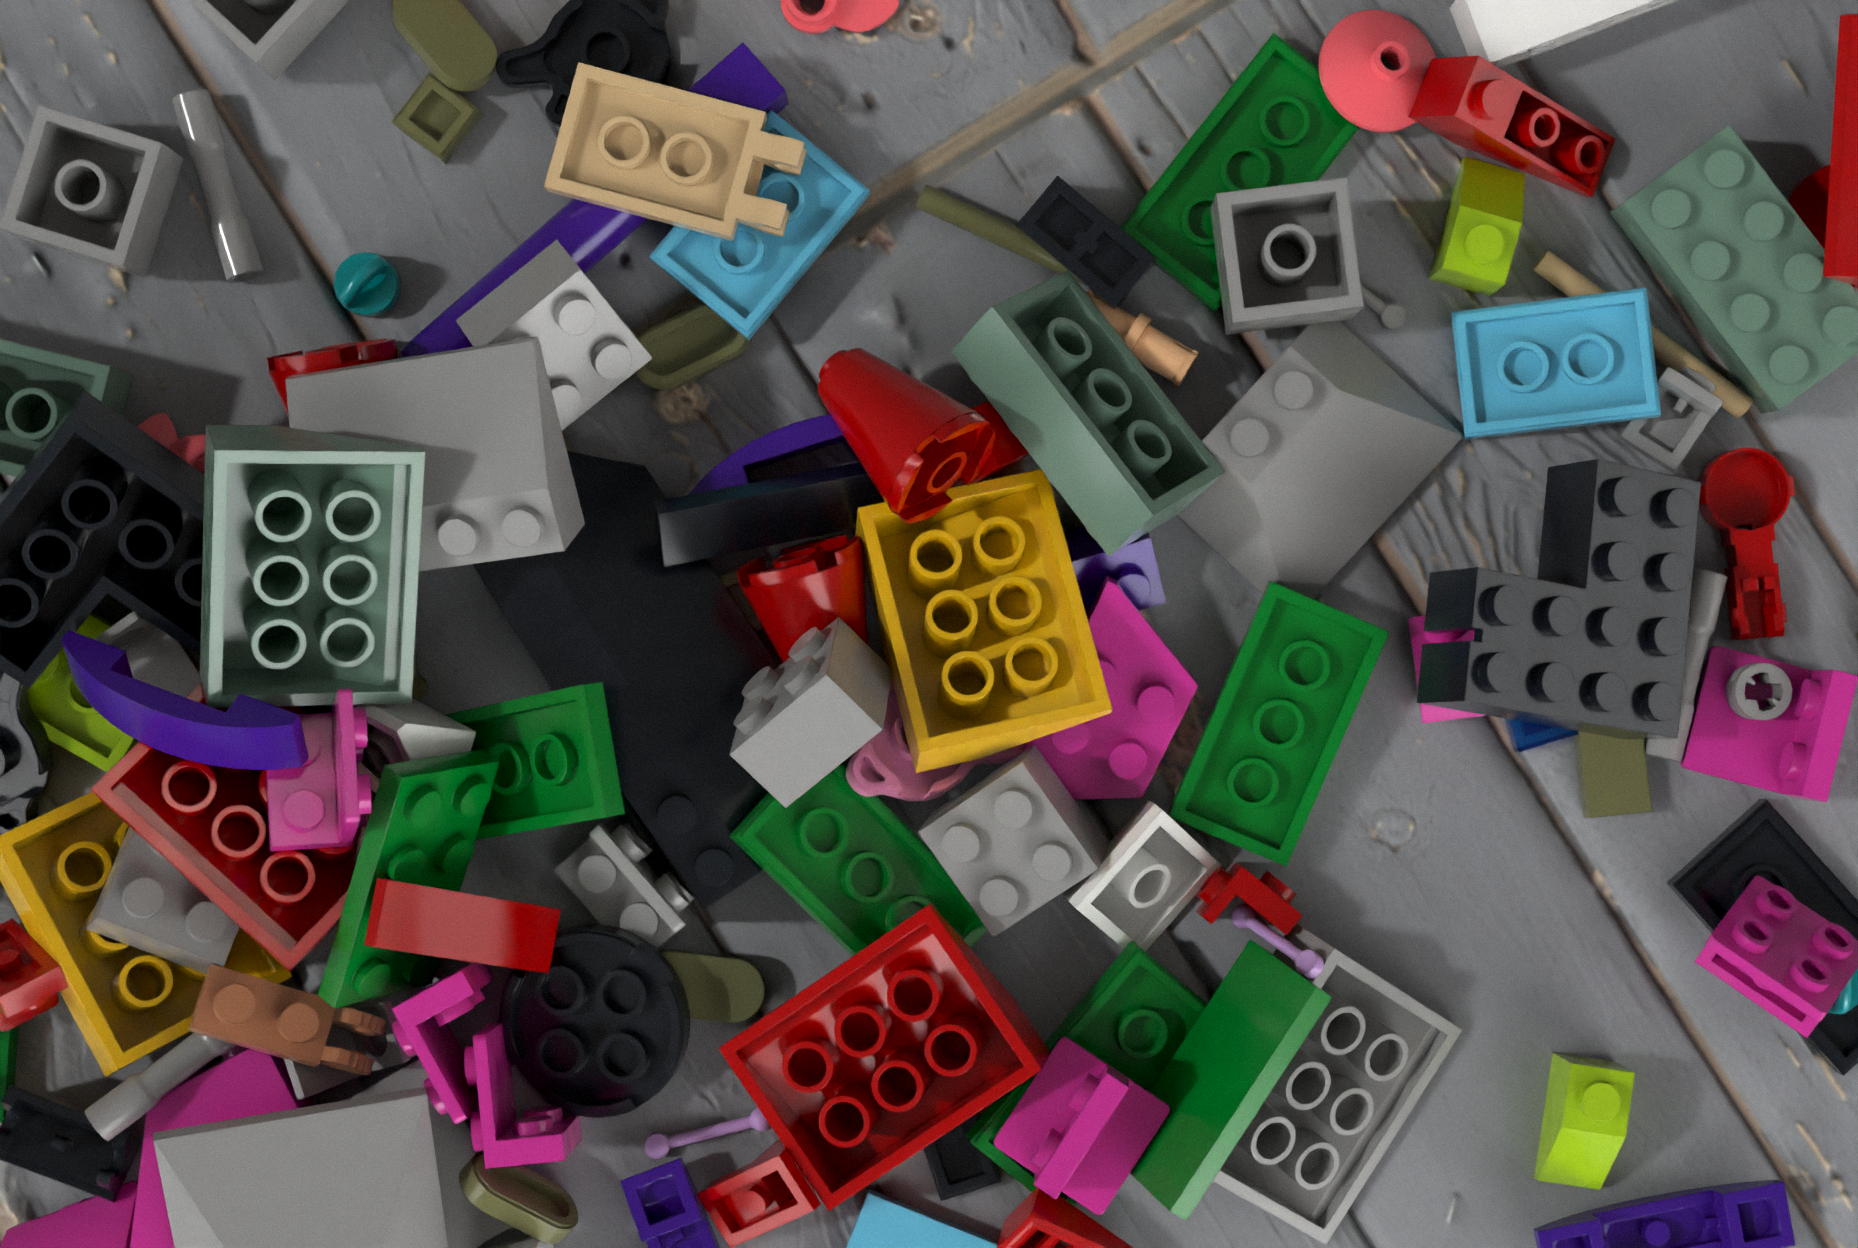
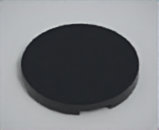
(599, 1025)

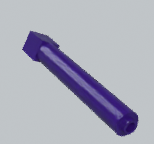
(592, 230)

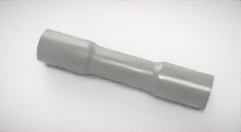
(207, 148)
(1704, 609)
(145, 1089)

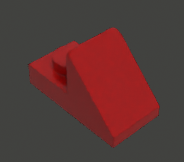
(27, 977)
(759, 1196)

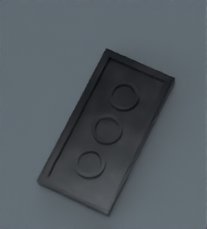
(1770, 848)

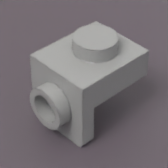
(1685, 409)

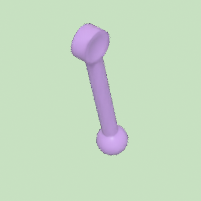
(1306, 962)
(660, 1143)

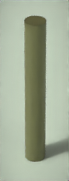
(985, 226)

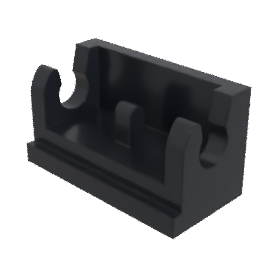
(1086, 242)
(63, 1145)

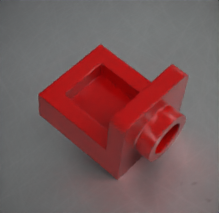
(1265, 895)

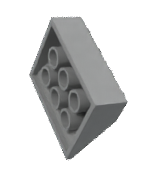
(489, 437)
(1337, 1096)

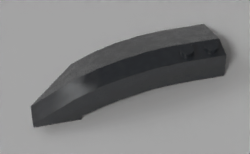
(668, 662)

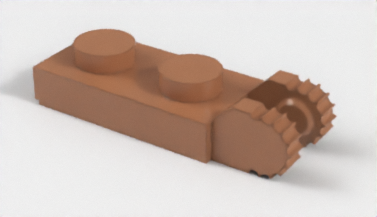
(279, 1020)

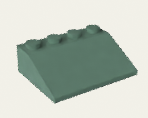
(308, 566)

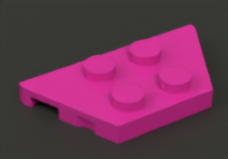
(1148, 699)

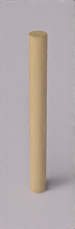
(1665, 349)

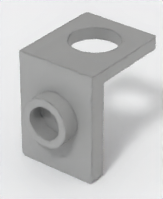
(154, 655)
(313, 1080)

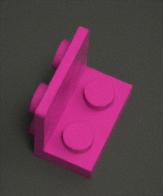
(1783, 754)
(326, 796)
(425, 1031)
(505, 1140)

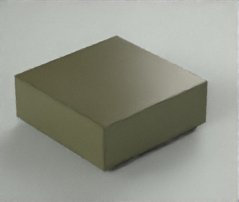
(437, 118)

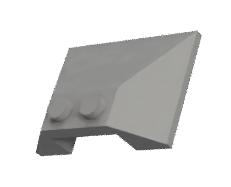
(1315, 461)
(307, 1177)

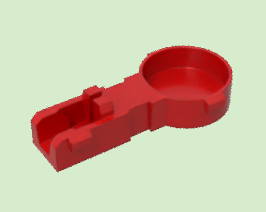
(1754, 491)

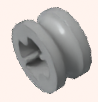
(1767, 674)

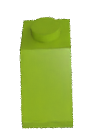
(1480, 228)
(1583, 1120)

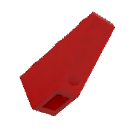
(1510, 123)

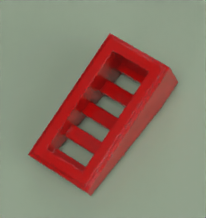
(1045, 1221)

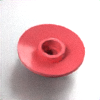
(1357, 79)

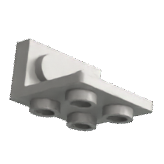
(625, 886)

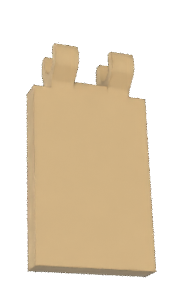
(669, 155)

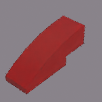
(461, 926)

